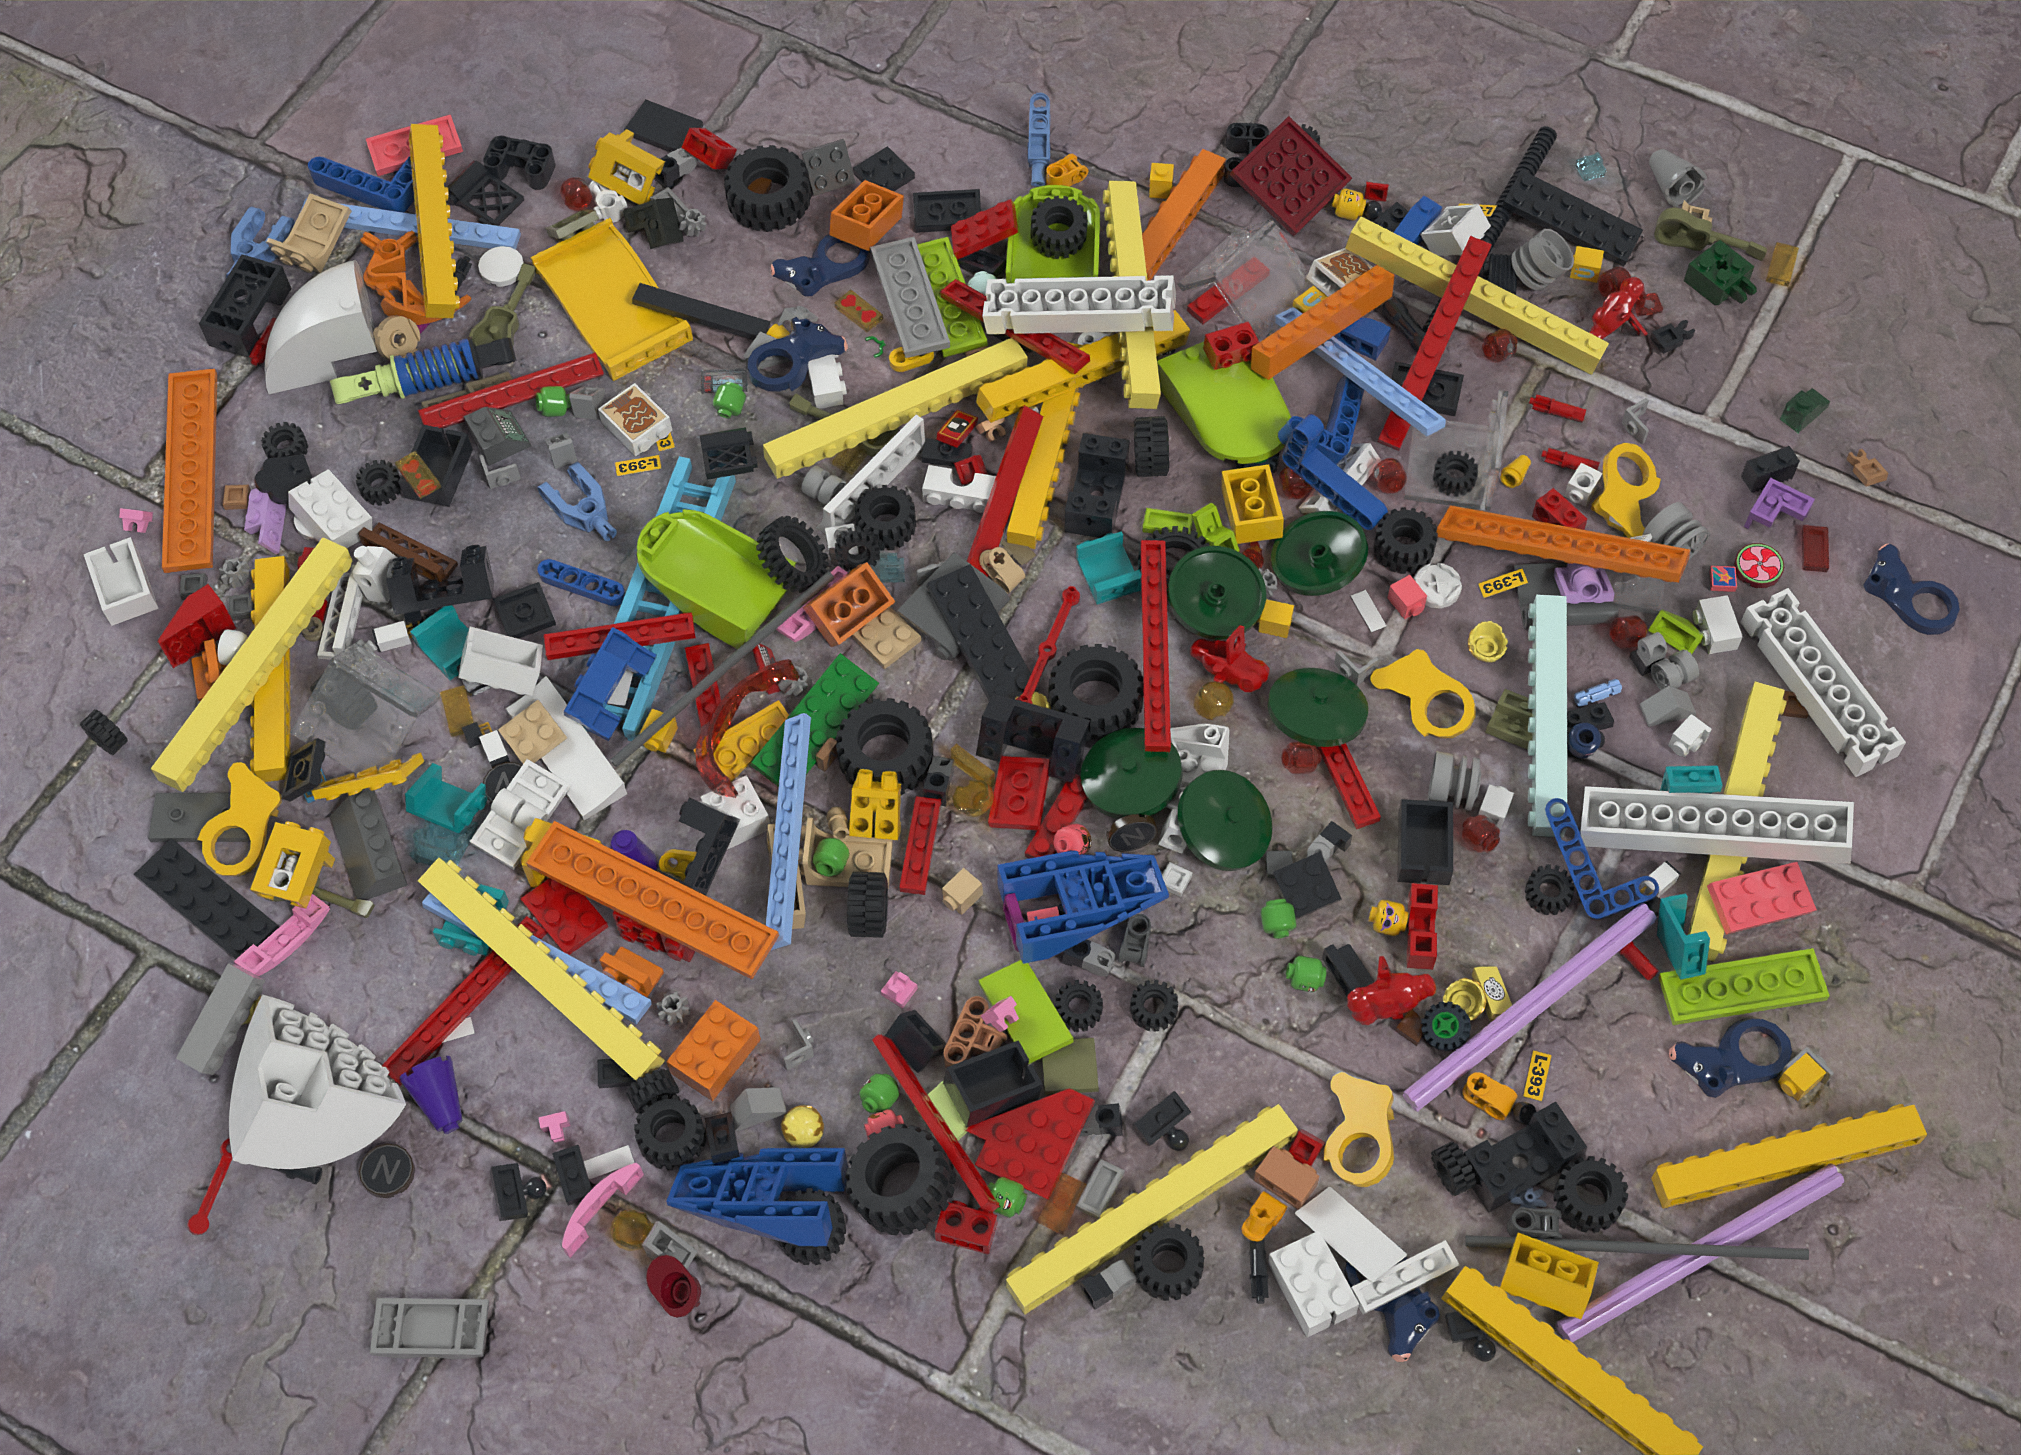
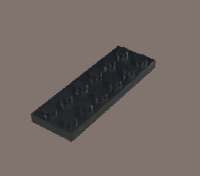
(1572, 217)
(980, 633)
(205, 900)

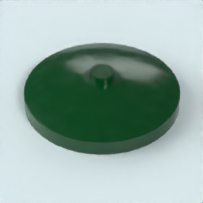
(1319, 553)
(1216, 592)
(1317, 707)
(1126, 778)
(1224, 820)

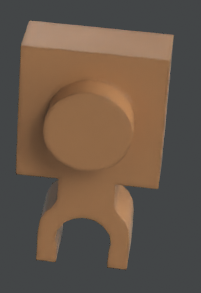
(1867, 470)

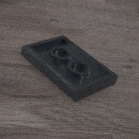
(661, 126)
(942, 209)
(1442, 391)

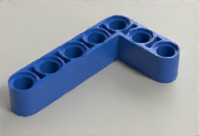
(364, 187)
(1338, 435)
(1327, 477)
(1587, 869)

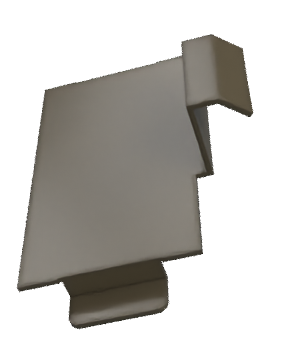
(1021, 553)

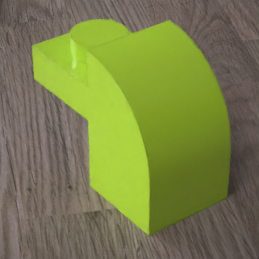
(1210, 527)

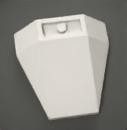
(1200, 750)

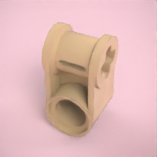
(1001, 568)

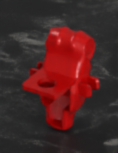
(1618, 308)
(1231, 662)
(1389, 995)

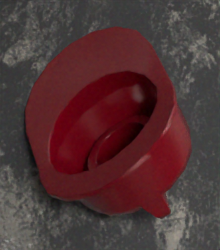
(673, 1286)

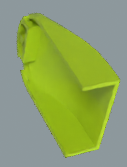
(1028, 263)
(1226, 409)
(709, 572)

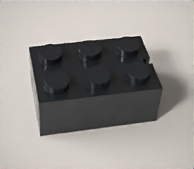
(443, 461)
(1425, 842)
(992, 1083)

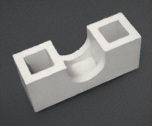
(939, 489)

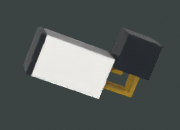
(396, 634)
(491, 742)
(1665, 876)

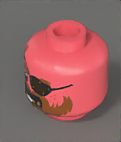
(1074, 838)
(881, 1120)

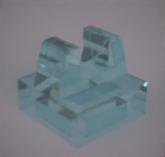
(1590, 167)
(892, 568)

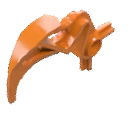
(387, 273)

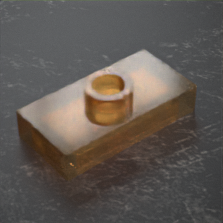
(1062, 1203)

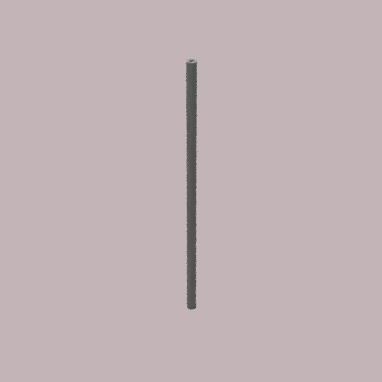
(721, 669)
(1649, 1247)

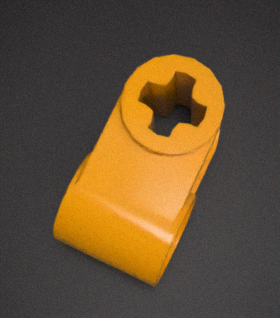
(1066, 172)
(1491, 1097)
(1263, 1217)

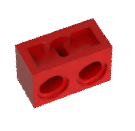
(709, 148)
(1230, 345)
(1557, 510)
(963, 1234)

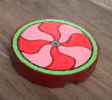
(1759, 565)

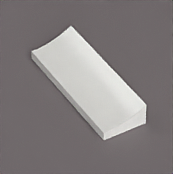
(877, 472)
(577, 758)

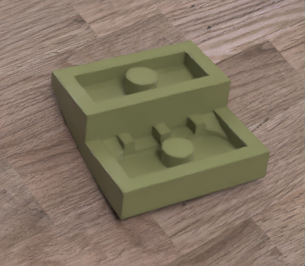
(1511, 719)
(1071, 1068)

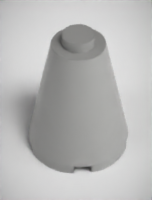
(1677, 177)

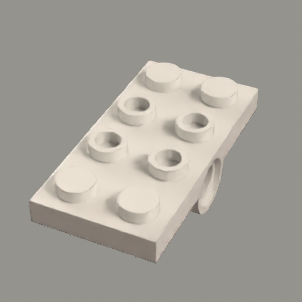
(529, 796)

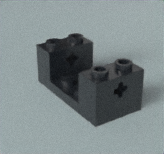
(230, 321)
(1103, 469)
(472, 586)
(1010, 723)
(710, 850)
(1545, 1144)

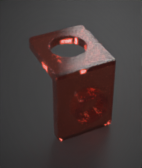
(1639, 304)

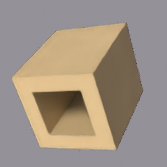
(962, 891)

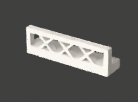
(1357, 466)
(347, 617)

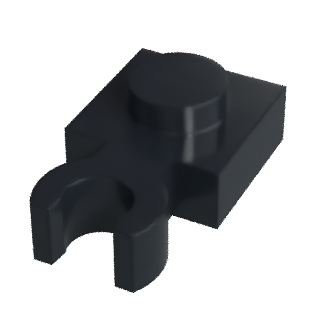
(1669, 337)

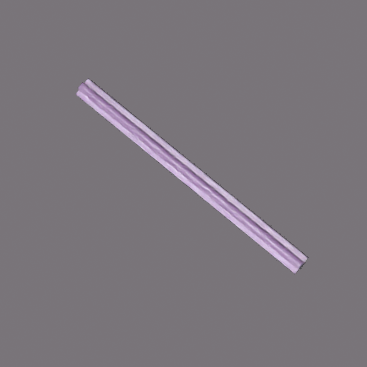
(1529, 1007)
(1679, 1266)

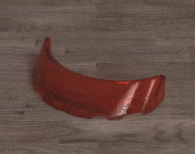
(722, 715)

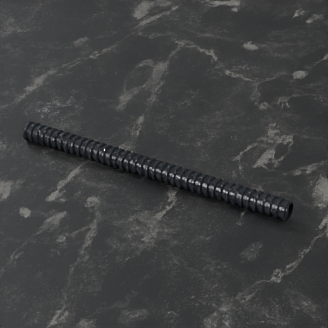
(1530, 163)

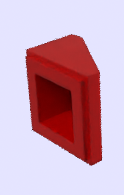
(1376, 191)
(968, 467)
(1306, 1147)

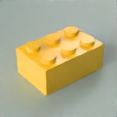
(1252, 504)
(1549, 1276)

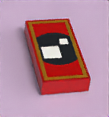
(957, 428)

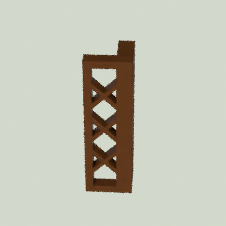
(425, 567)

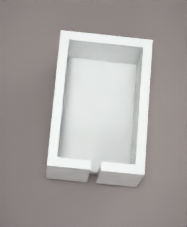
(329, 510)
(121, 585)
(500, 661)
(1313, 1283)

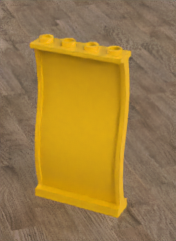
(595, 283)

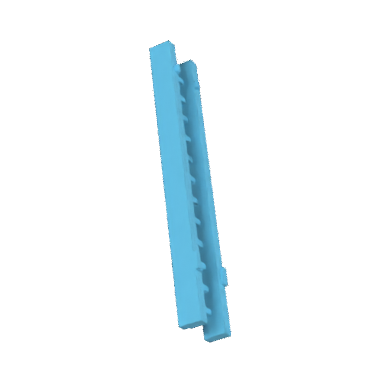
(632, 602)

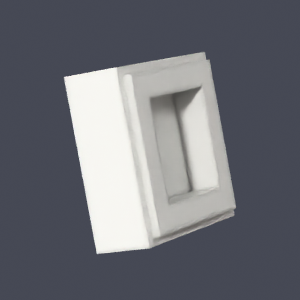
(1176, 879)

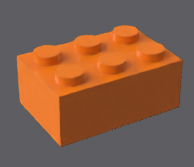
(866, 215)
(849, 604)
(713, 1050)

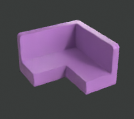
(1778, 498)

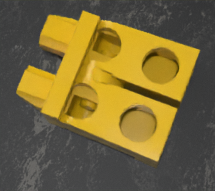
(876, 797)

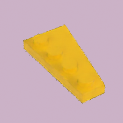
(747, 739)
(369, 778)

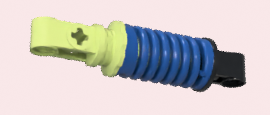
(414, 375)

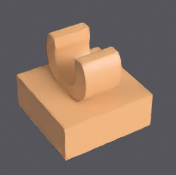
(989, 427)

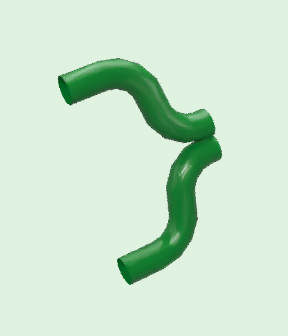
(879, 342)

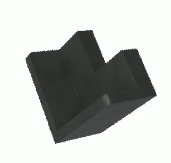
(658, 219)

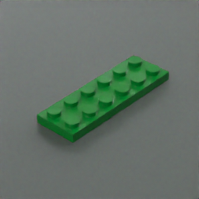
(827, 703)

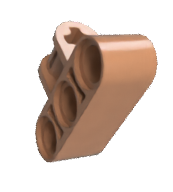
(983, 1039)

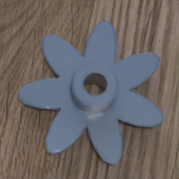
(1532, 1202)

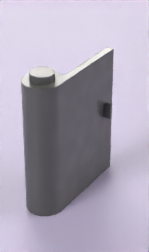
(1542, 582)
(925, 615)

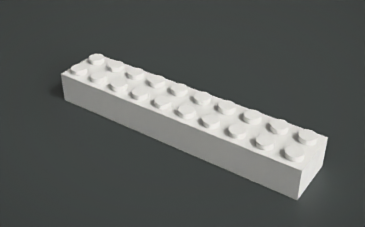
(1718, 824)

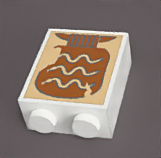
(1336, 270)
(635, 420)

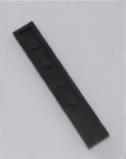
(699, 312)

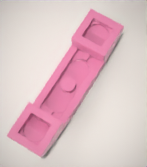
(800, 624)
(285, 939)
(622, 1179)

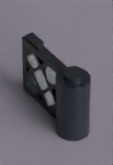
(469, 187)
(725, 445)

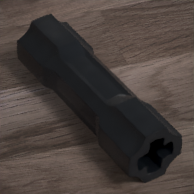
(1399, 315)

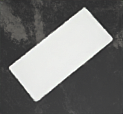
(1351, 1234)

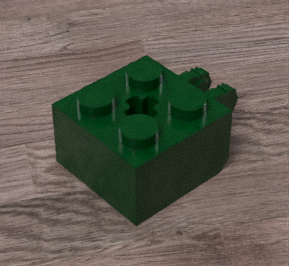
(1721, 275)

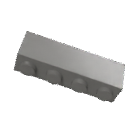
(221, 1019)

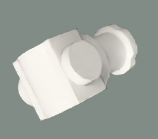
(607, 202)

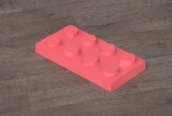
(392, 148)
(1761, 897)

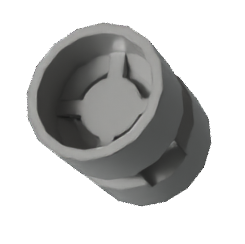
(822, 485)
(1675, 671)

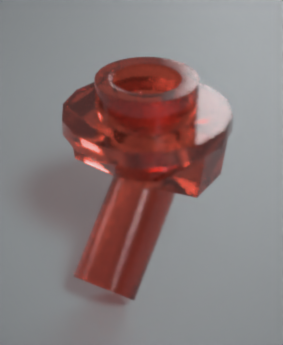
(1254, 553)

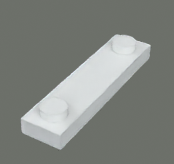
(1405, 1277)

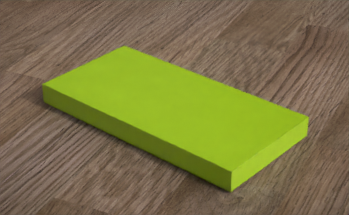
(1039, 1023)

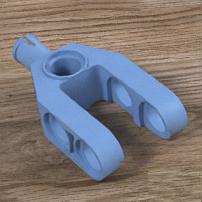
(1039, 139)
(247, 229)
(579, 515)

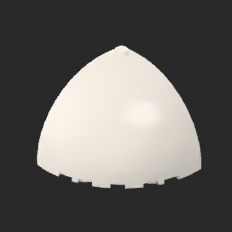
(317, 326)
(305, 1092)

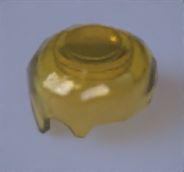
(1213, 700)
(974, 798)
(630, 1229)

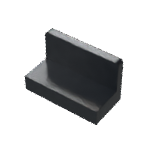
(1346, 968)
(915, 1039)

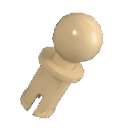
(838, 823)

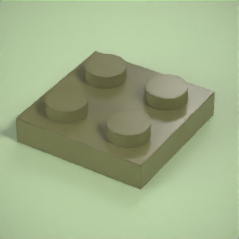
(566, 227)

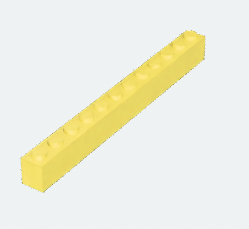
(1128, 259)
(1485, 299)
(893, 408)
(252, 665)
(1744, 779)
(541, 970)
(1154, 1206)

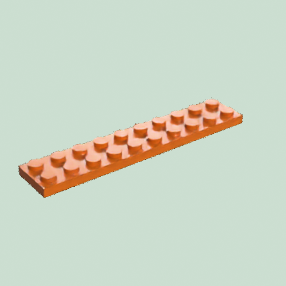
(190, 471)
(1564, 543)
(653, 899)

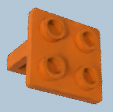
(206, 668)
(631, 970)

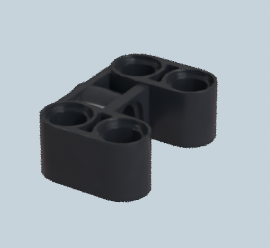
(1242, 139)
(510, 152)

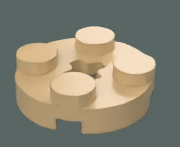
(392, 326)

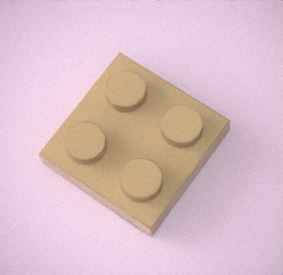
(887, 637)
(532, 733)

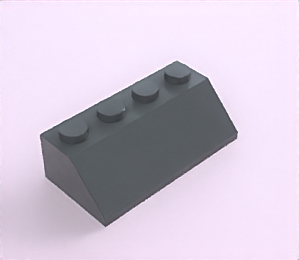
(367, 846)

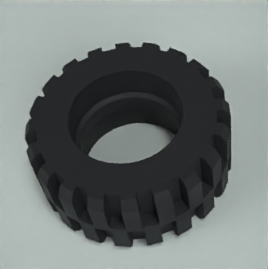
(772, 209)
(1098, 665)
(886, 719)
(918, 1203)

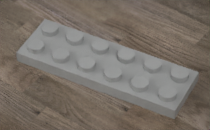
(910, 297)

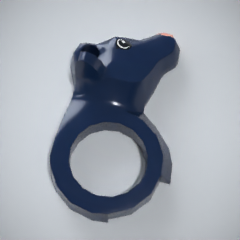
(813, 273)
(803, 344)
(1893, 584)
(1725, 1066)
(1406, 1317)

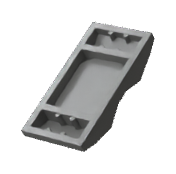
(429, 1328)

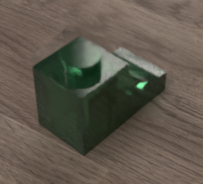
(1804, 409)

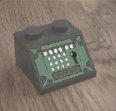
(496, 433)

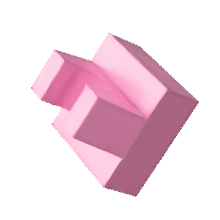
(130, 517)
(899, 989)
(999, 1011)
(555, 1124)

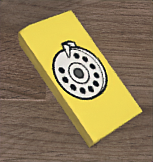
(1496, 995)

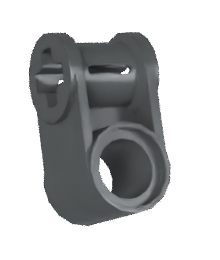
(1136, 945)
(1540, 1223)

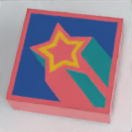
(1723, 578)

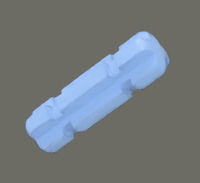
(1597, 692)

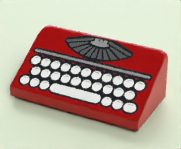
(764, 657)

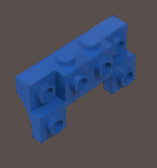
(602, 678)

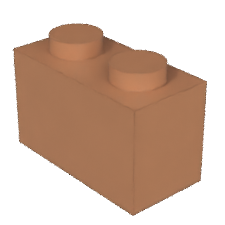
(1286, 1177)

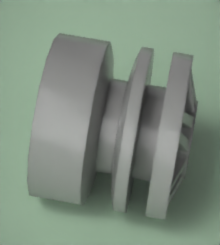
(1542, 259)
(1676, 528)
(1454, 780)

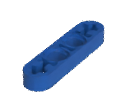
(583, 579)

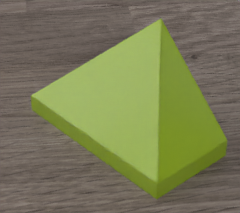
(1677, 631)

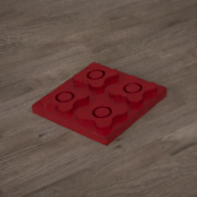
(1291, 176)

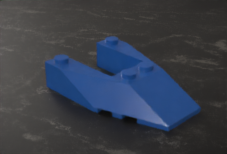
(1093, 892)
(747, 1191)

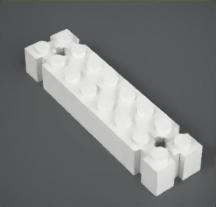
(1079, 304)
(1822, 682)

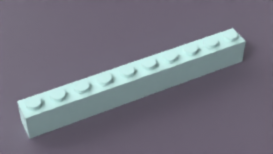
(1548, 710)

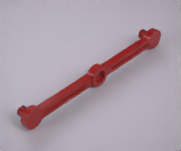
(1070, 598)
(199, 1222)

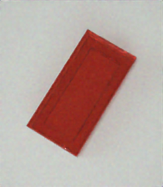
(1815, 548)

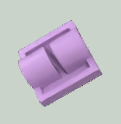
(1583, 584)

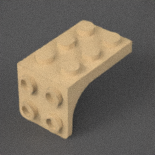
(312, 234)
(864, 856)

